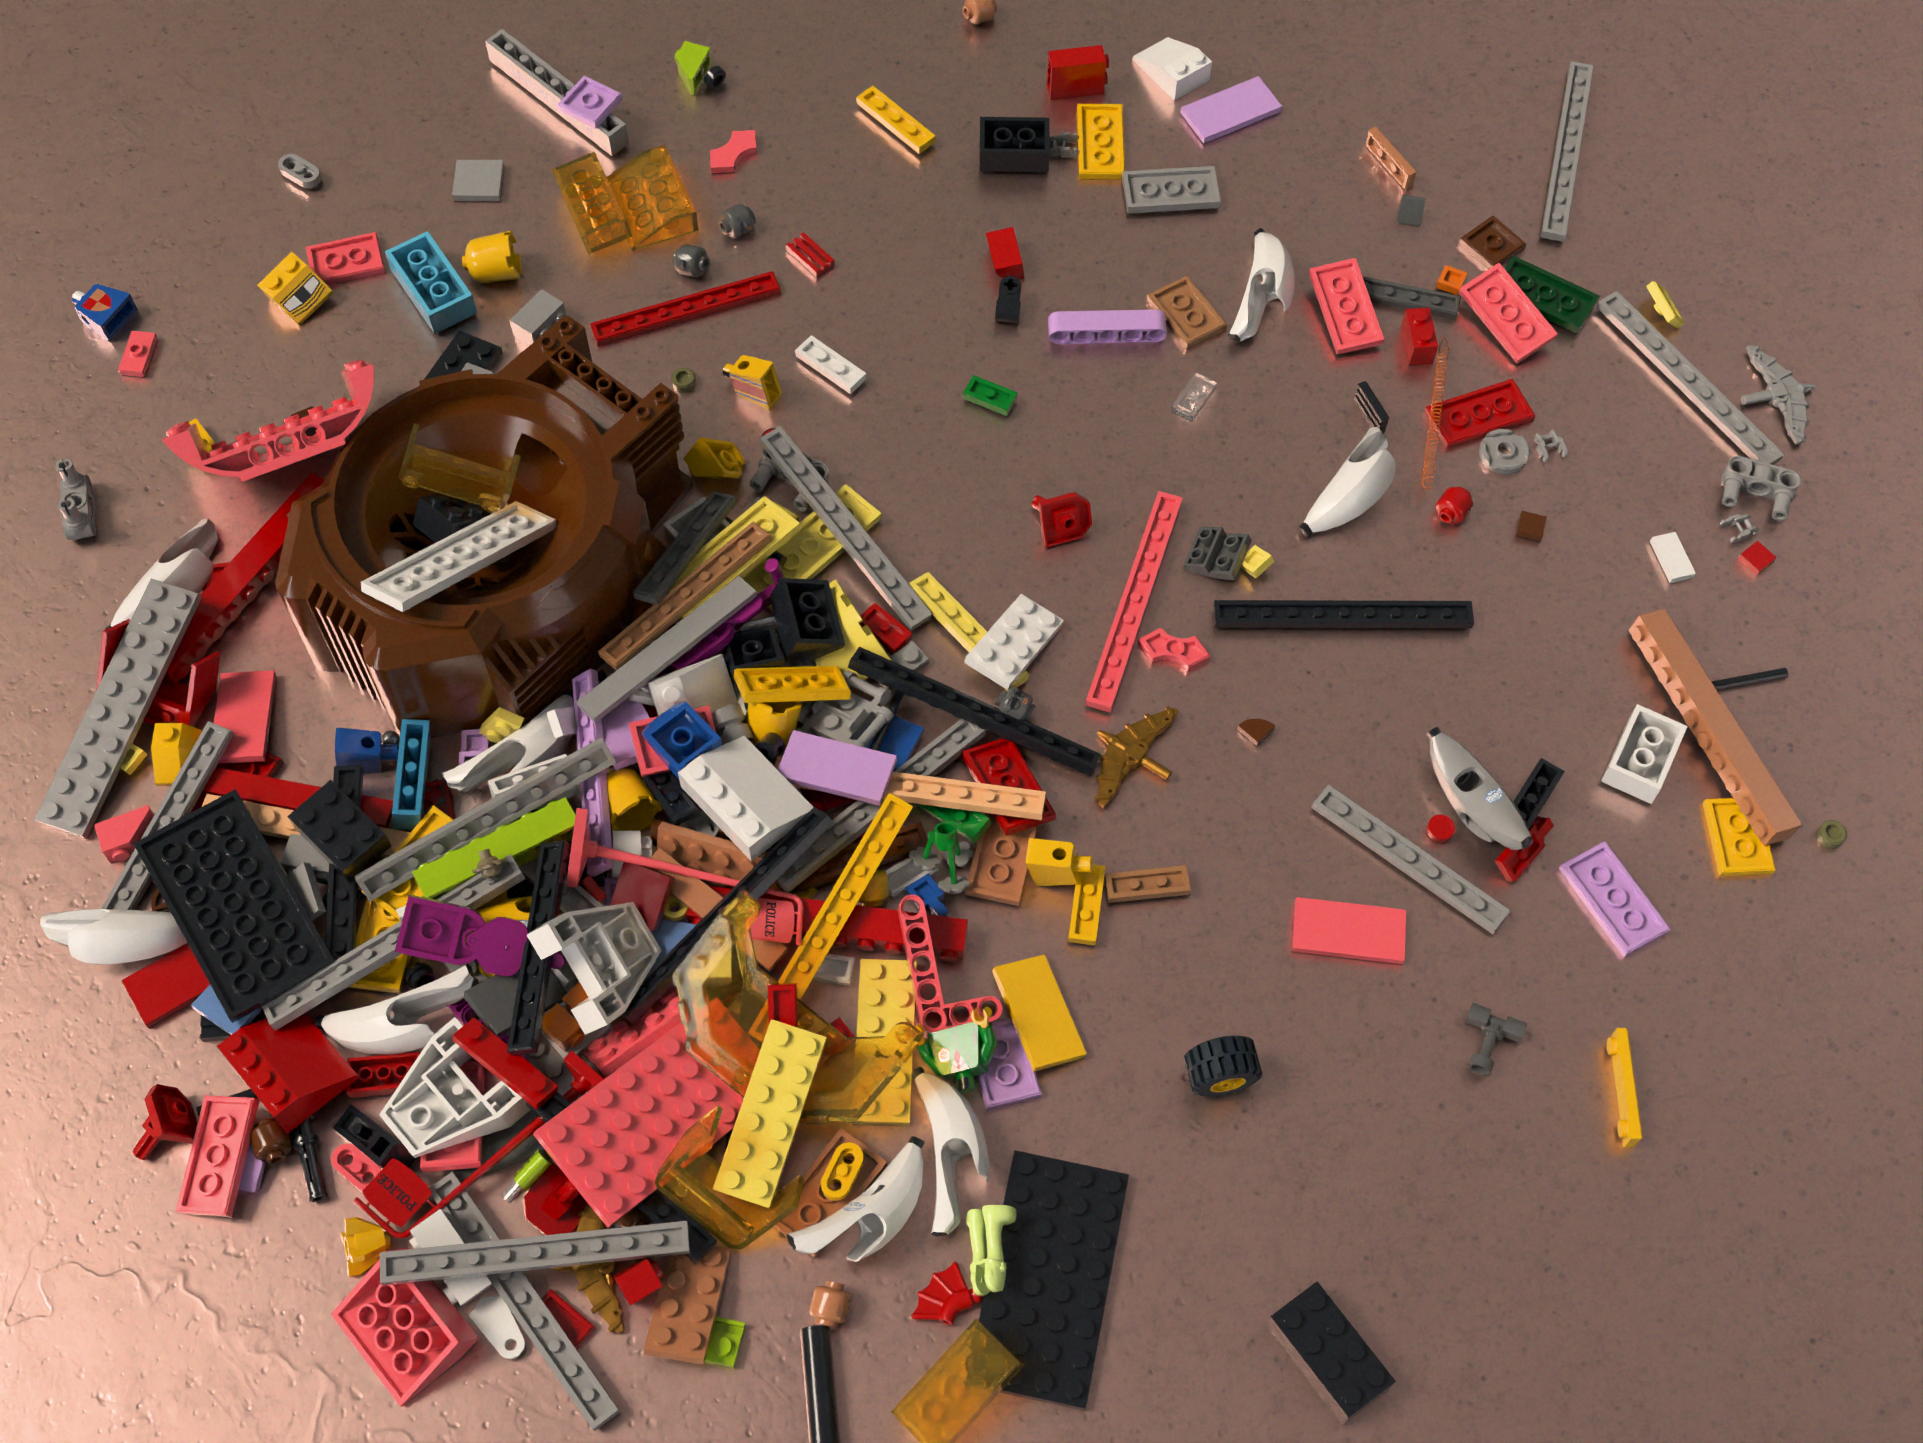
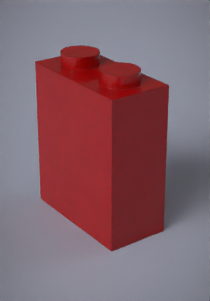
(1076, 72)

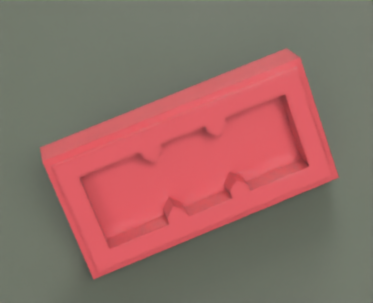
(138, 353)

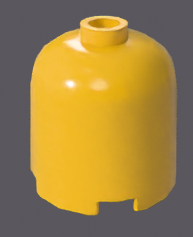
(493, 258)
(773, 718)
(630, 801)

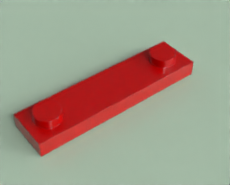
(511, 1070)

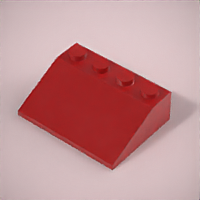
(288, 1068)

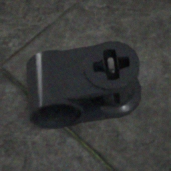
(1008, 300)

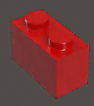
(1419, 336)
(639, 1280)

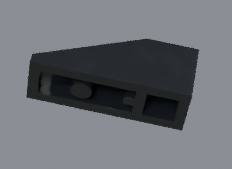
(372, 1138)

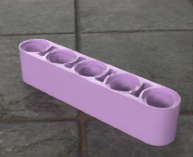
(1107, 326)

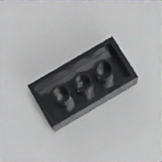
(1330, 1353)

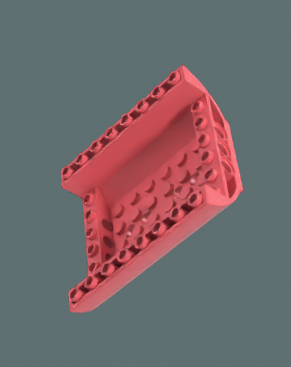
(242, 460)

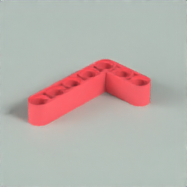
(931, 975)

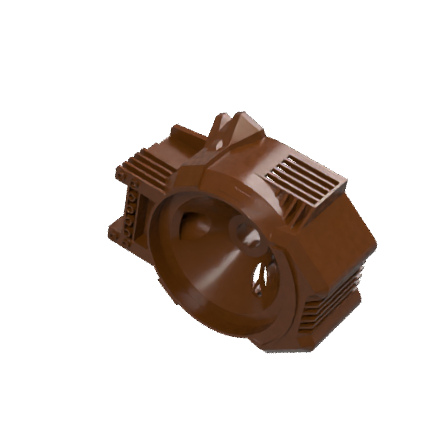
(516, 627)

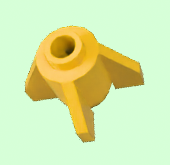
(363, 1244)

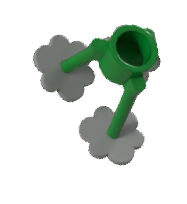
(954, 852)

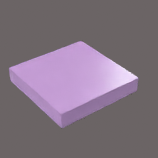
(589, 102)

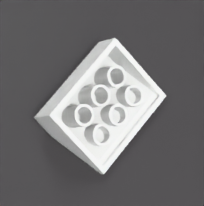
(744, 795)

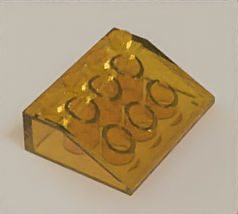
(653, 199)

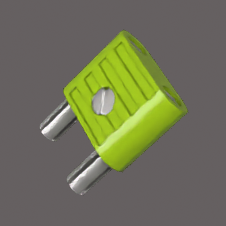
(528, 1174)

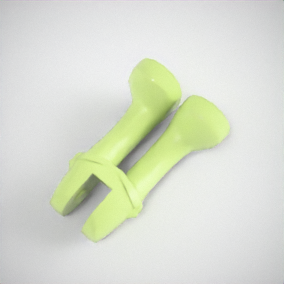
(988, 1271)

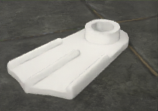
(498, 1325)

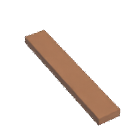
(703, 899)

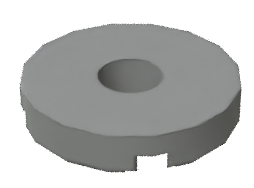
(1499, 462)

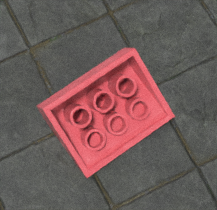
(404, 1331)

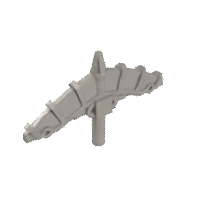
(1782, 392)

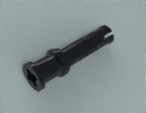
(305, 1142)

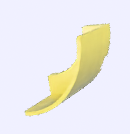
(853, 634)

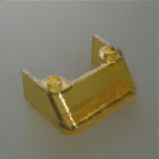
(456, 476)
(689, 1181)

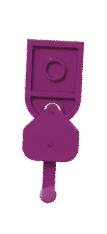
(724, 633)
(439, 930)

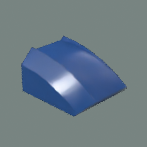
(680, 736)

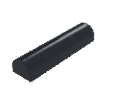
(1537, 790)
(819, 1384)

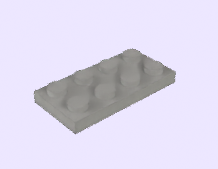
(1171, 189)

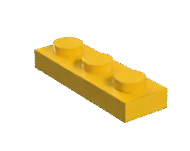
(1087, 906)

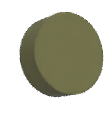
(683, 380)
(1831, 834)

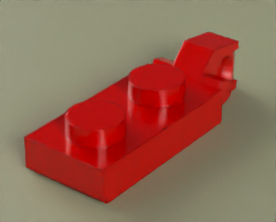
(1514, 862)

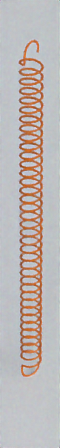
(1434, 389)

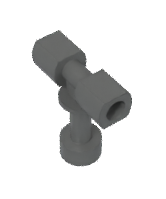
(1494, 1030)

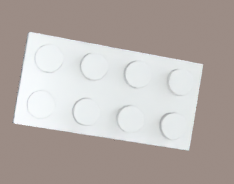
(1014, 641)

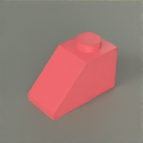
(120, 832)

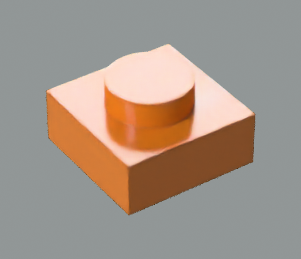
(1451, 280)

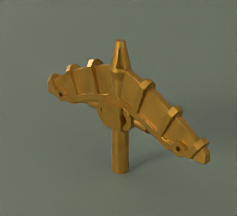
(1129, 751)
(597, 1278)

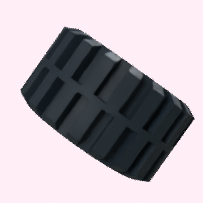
(1222, 1066)

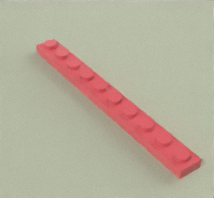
(1133, 602)

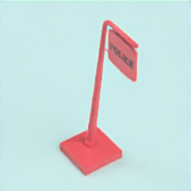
(775, 916)

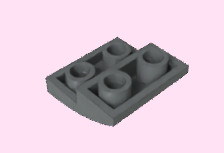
(1217, 553)

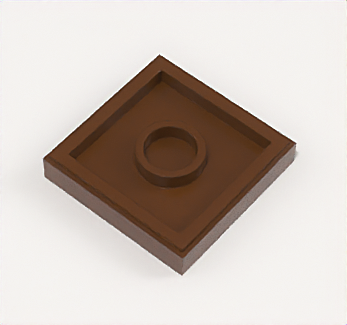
(1492, 243)

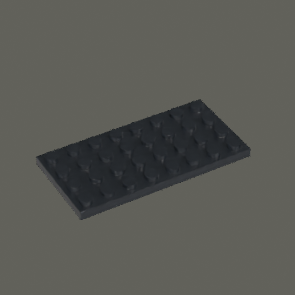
(234, 905)
(1055, 1274)

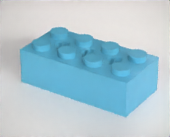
(431, 282)

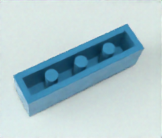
(411, 774)

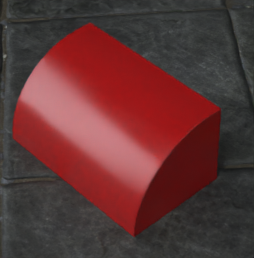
(1005, 253)

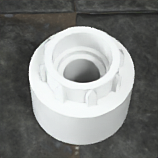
(632, 843)

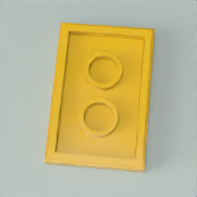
(1734, 841)

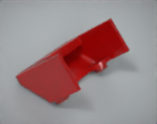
(172, 702)

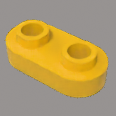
(841, 1172)

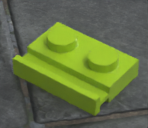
(725, 1342)

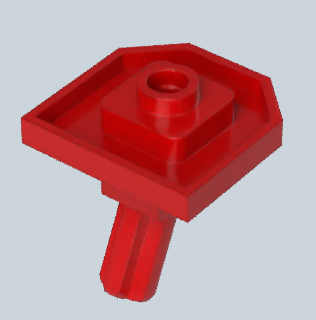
(1063, 517)
(168, 1119)
(553, 1203)

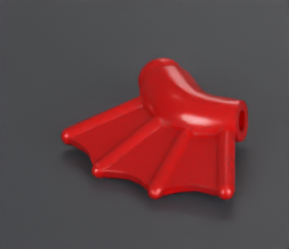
(945, 1297)

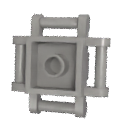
(849, 720)

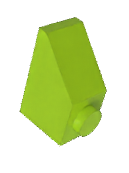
(693, 64)

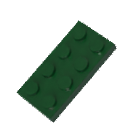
(1552, 295)

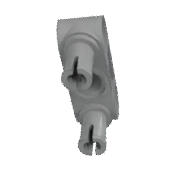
(769, 468)
(1760, 480)
(76, 502)

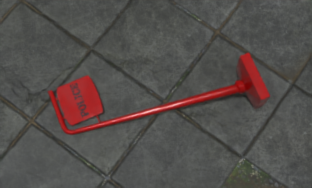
(401, 1192)

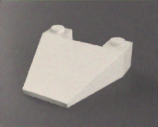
(608, 954)
(441, 1105)

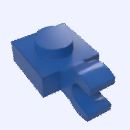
(930, 894)

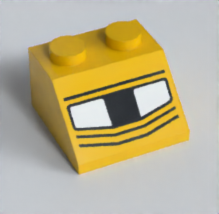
(295, 288)

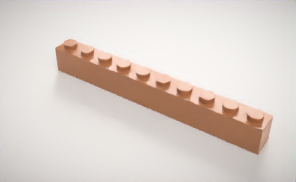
(1715, 728)

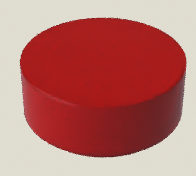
(1440, 828)

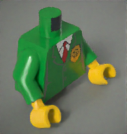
(960, 1050)

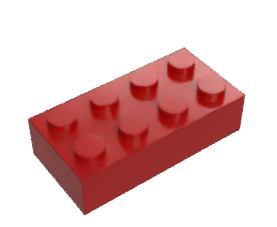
(379, 1074)

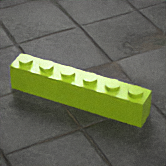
(519, 839)

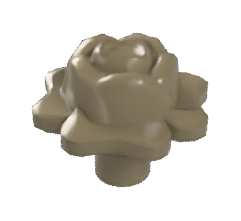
(488, 865)

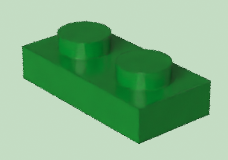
(990, 395)

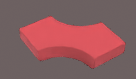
(739, 146)
(1184, 651)

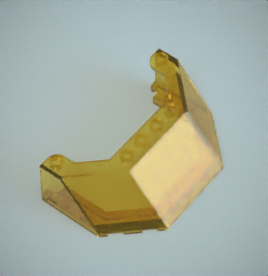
(727, 1020)

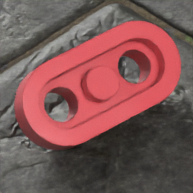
(359, 1168)

